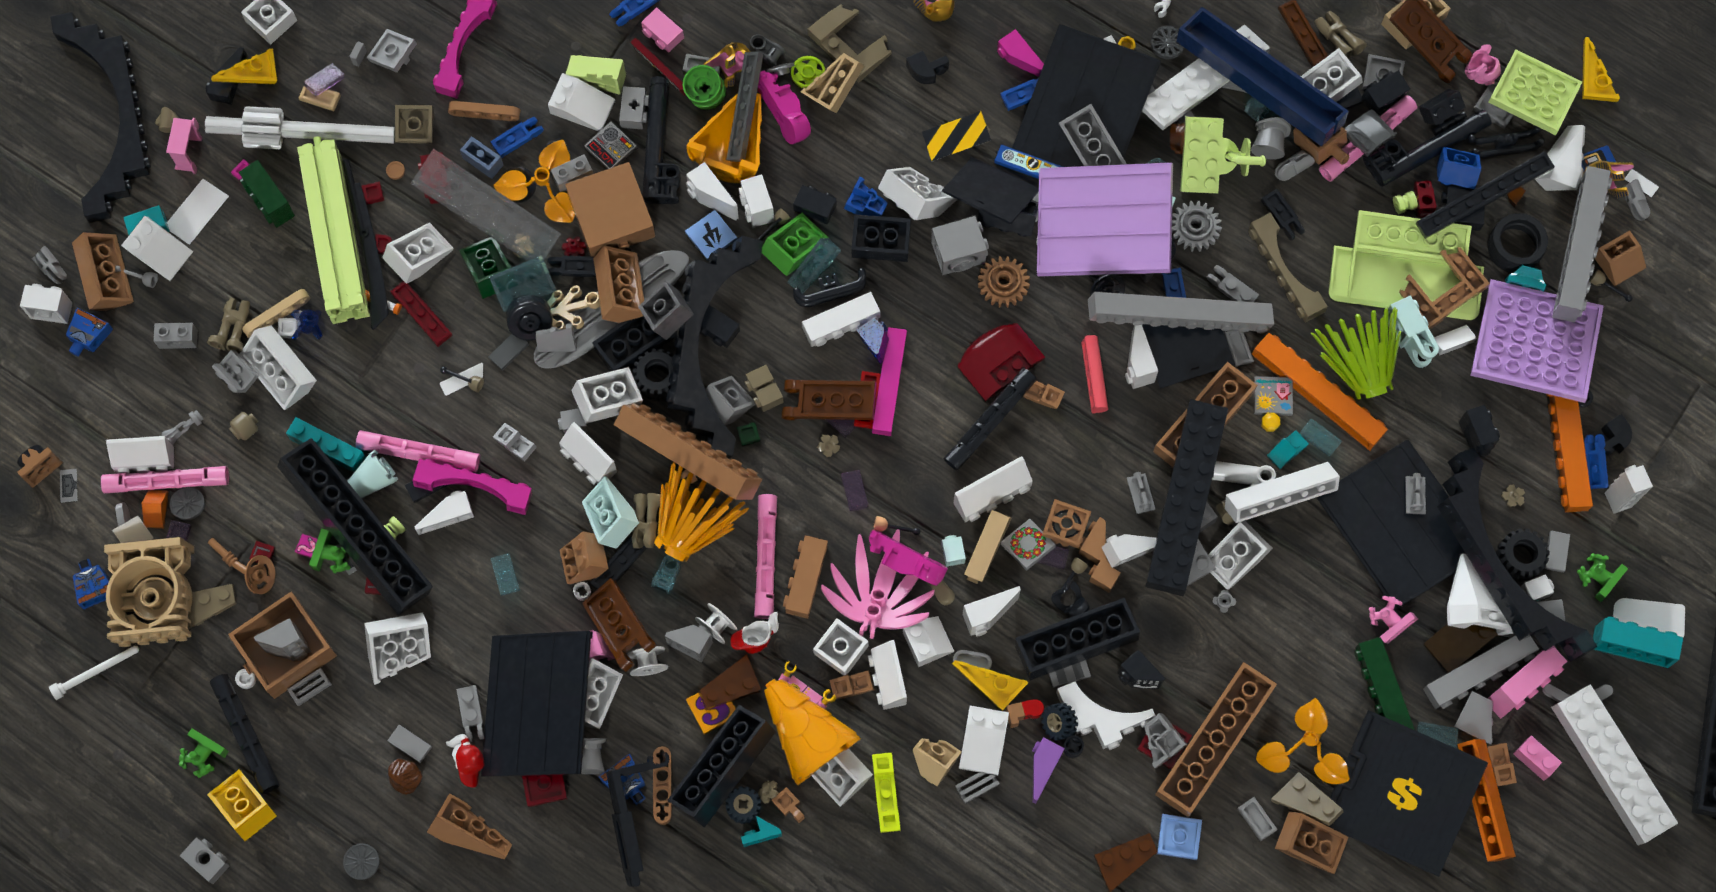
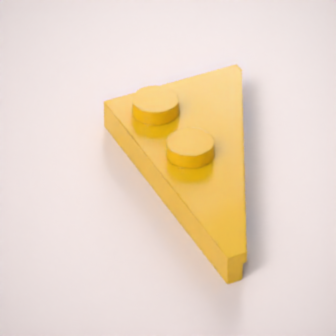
(255, 70)
(1596, 82)
(997, 687)

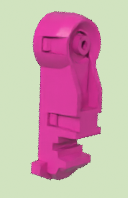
(784, 107)
(906, 559)

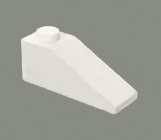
(447, 512)
(1126, 548)

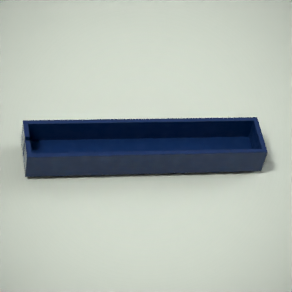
(1262, 76)

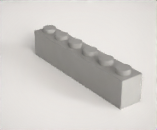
(1479, 670)

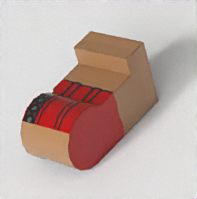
(1020, 711)

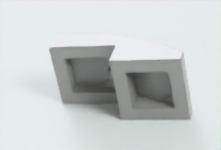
(514, 442)

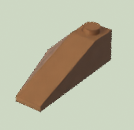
(462, 828)

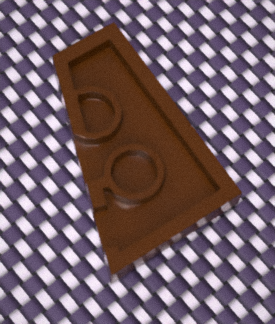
(730, 685)
(1123, 860)

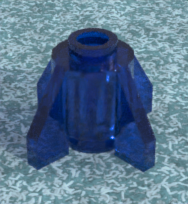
(307, 323)

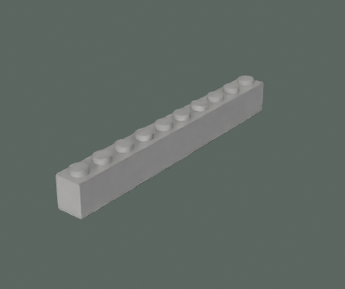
(1180, 312)

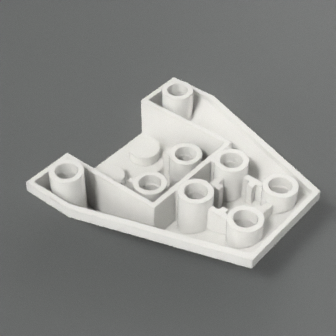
(1473, 603)

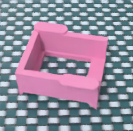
(181, 132)

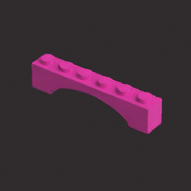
(448, 80)
(430, 475)

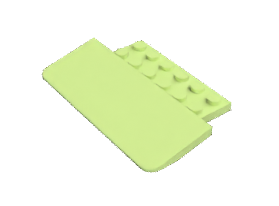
(1387, 252)

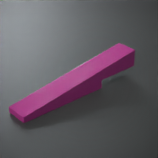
(889, 382)

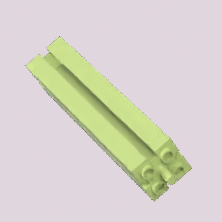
(333, 231)

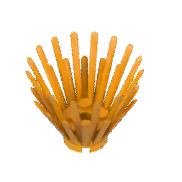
(679, 523)

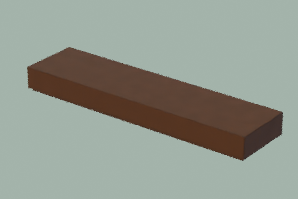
(1303, 32)

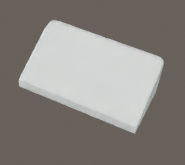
(1455, 339)

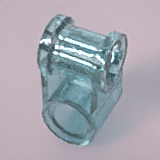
(665, 577)

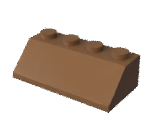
(96, 260)
(618, 284)

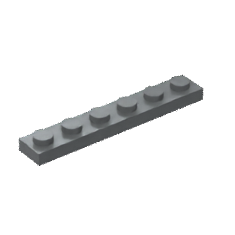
(744, 106)

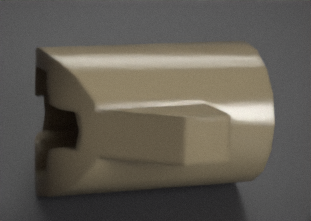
(165, 120)
(1226, 518)

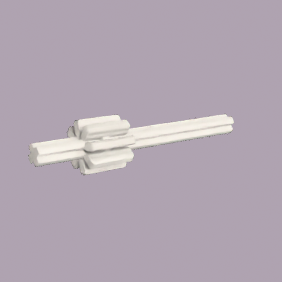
(266, 129)

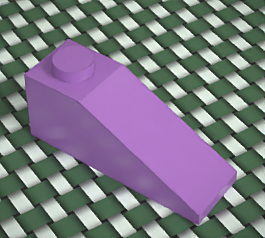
(1044, 761)

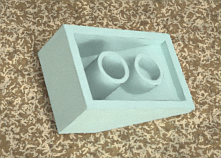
(609, 514)

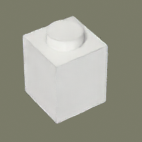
(1539, 588)

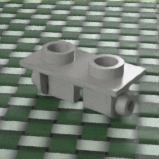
(1140, 493)
(1415, 494)

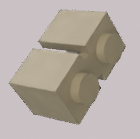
(765, 390)

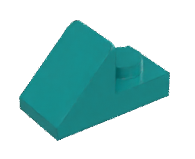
(1287, 449)
(766, 833)

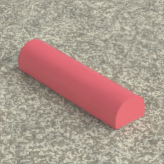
(1094, 374)

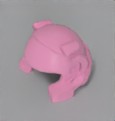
(1483, 67)

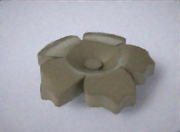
(828, 445)
(1513, 496)
(768, 791)

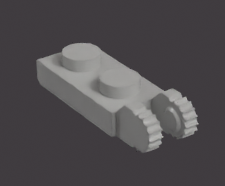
(1232, 286)
(470, 710)

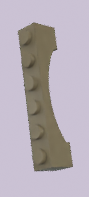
(1307, 303)

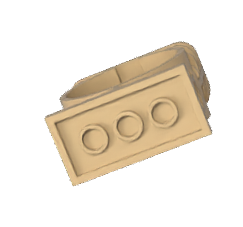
(130, 567)

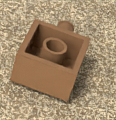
(1330, 148)

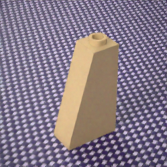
(987, 546)

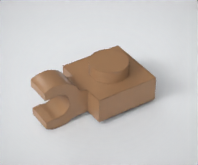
(786, 803)

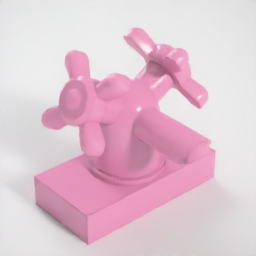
(1391, 619)

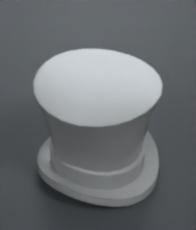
(1271, 138)
(592, 757)

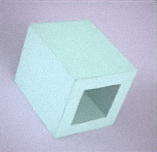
(953, 550)

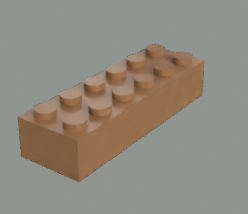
(1226, 389)

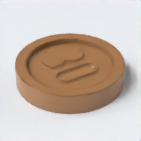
(395, 170)

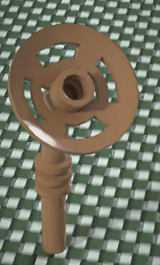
(253, 575)

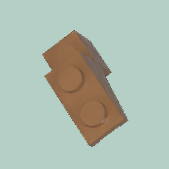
(1102, 575)

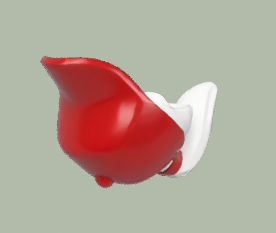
(756, 635)
(467, 758)

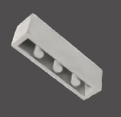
(840, 320)
(1628, 488)

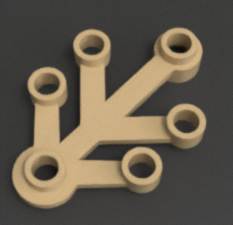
(564, 308)

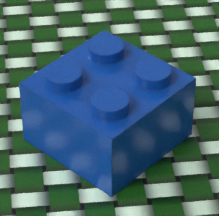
(1458, 168)

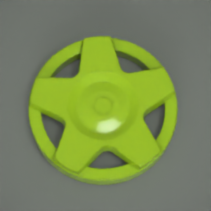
(806, 72)

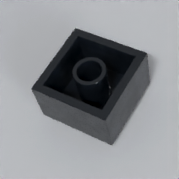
(1387, 91)

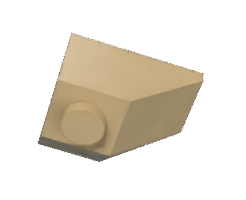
(935, 759)

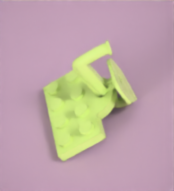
(1206, 153)

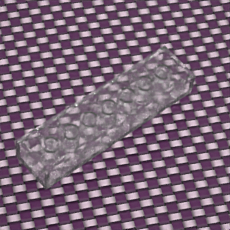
(484, 207)

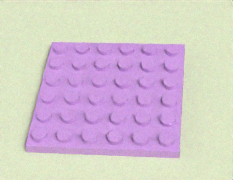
(1530, 348)

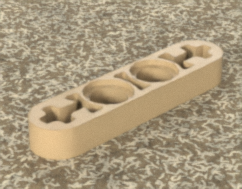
(278, 311)

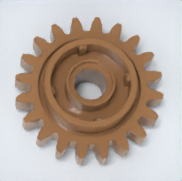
(1003, 293)

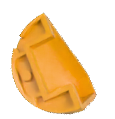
(712, 144)
(805, 730)

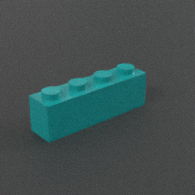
(334, 448)

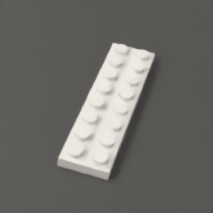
(1189, 88)

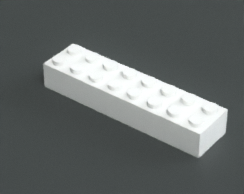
(1614, 765)

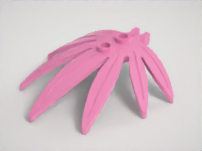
(876, 608)

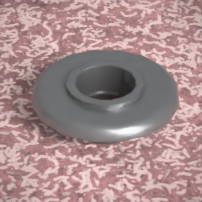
(781, 69)

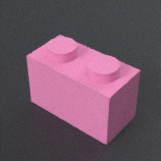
(662, 30)
(1537, 758)

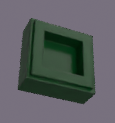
(748, 434)

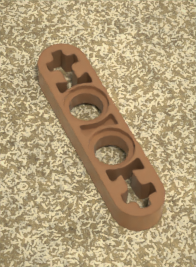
(484, 111)
(662, 785)

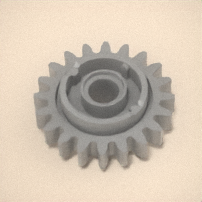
(1198, 215)

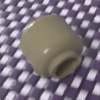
(243, 426)

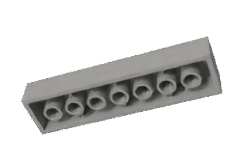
(1582, 244)

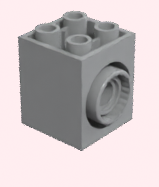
(959, 245)

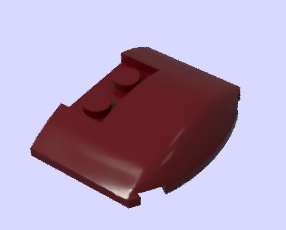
(997, 358)

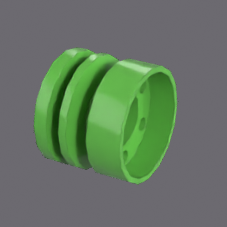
(697, 80)

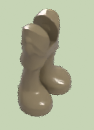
(1356, 44)
(231, 317)
(645, 533)

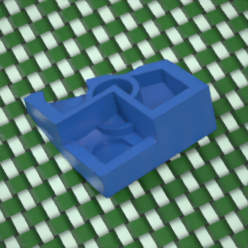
(865, 201)

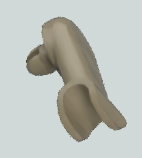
(943, 593)

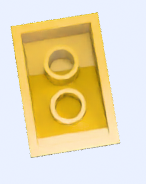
(242, 805)

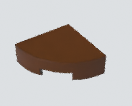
(1515, 196)

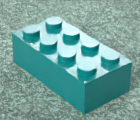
(1637, 642)

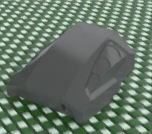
(1369, 132)

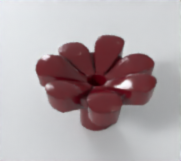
(574, 247)

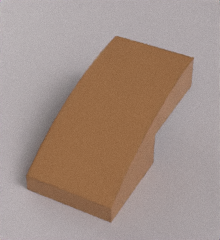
(1045, 395)
(852, 685)
(1501, 764)

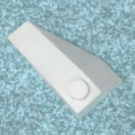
(1567, 159)

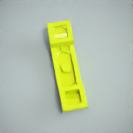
(886, 792)

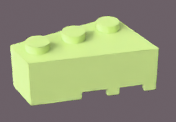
(598, 72)

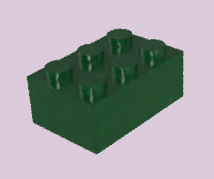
(265, 194)

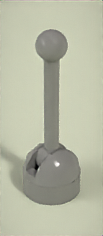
(148, 279)

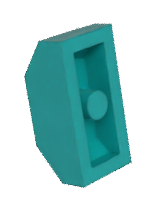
(1527, 277)

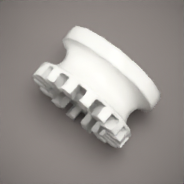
(587, 588)

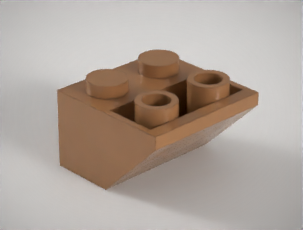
(1621, 258)
(583, 558)

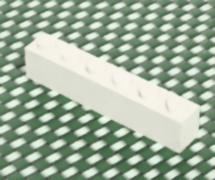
(1282, 492)

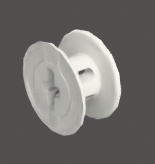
(716, 623)
(647, 661)

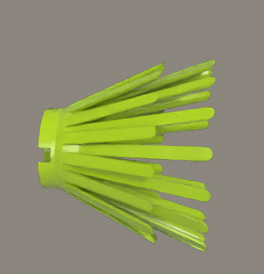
(1370, 373)

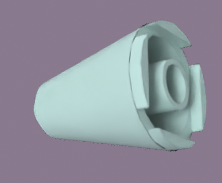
(372, 475)

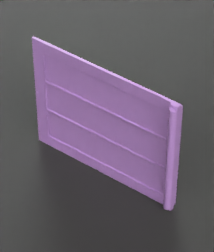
(1105, 220)

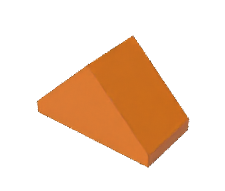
(154, 508)

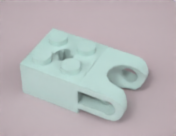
(1414, 331)

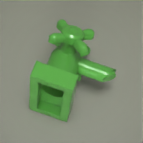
(329, 552)
(1601, 575)
(200, 754)

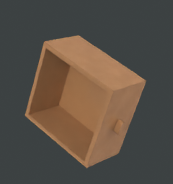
(610, 209)
(276, 672)

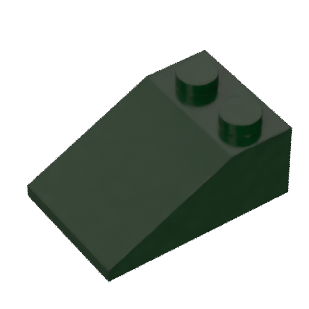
(483, 261)

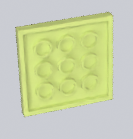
(1535, 92)

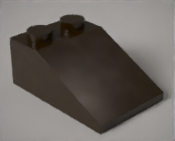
(1455, 645)

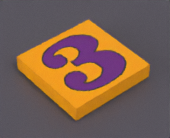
(711, 718)

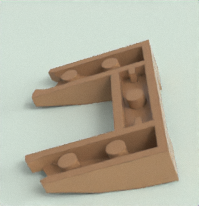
(1471, 284)

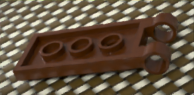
(1423, 30)
(839, 400)
(613, 615)

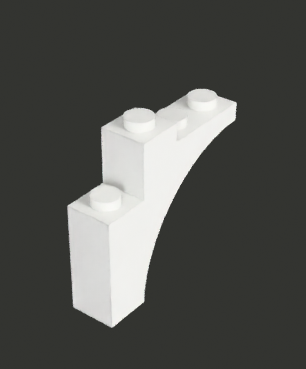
(1106, 723)

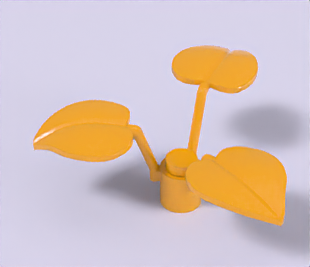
(514, 184)
(1314, 721)

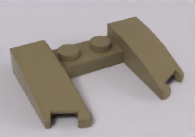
(824, 34)

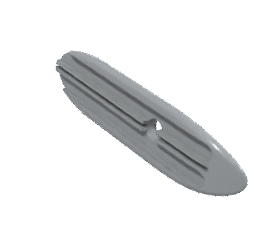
(654, 271)

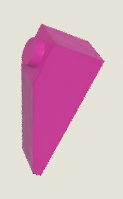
(1019, 53)

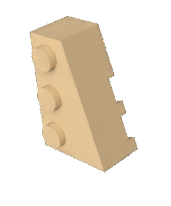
(835, 83)

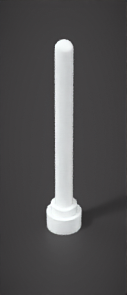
(59, 689)

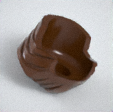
(1177, 137)
(404, 776)

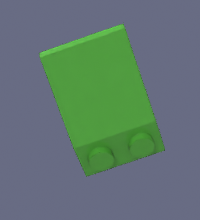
(792, 243)

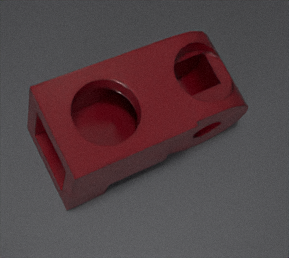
(1425, 198)

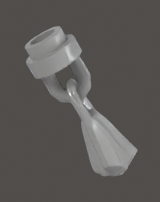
(174, 433)

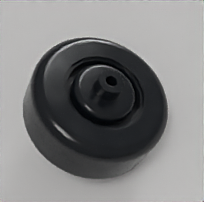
(528, 315)

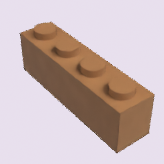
(806, 576)

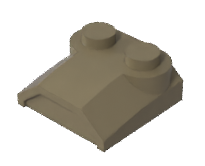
(414, 123)

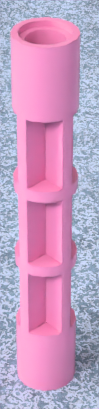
(1391, 117)
(416, 450)
(165, 479)
(765, 556)

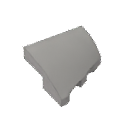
(556, 340)
(1477, 717)
(1163, 739)

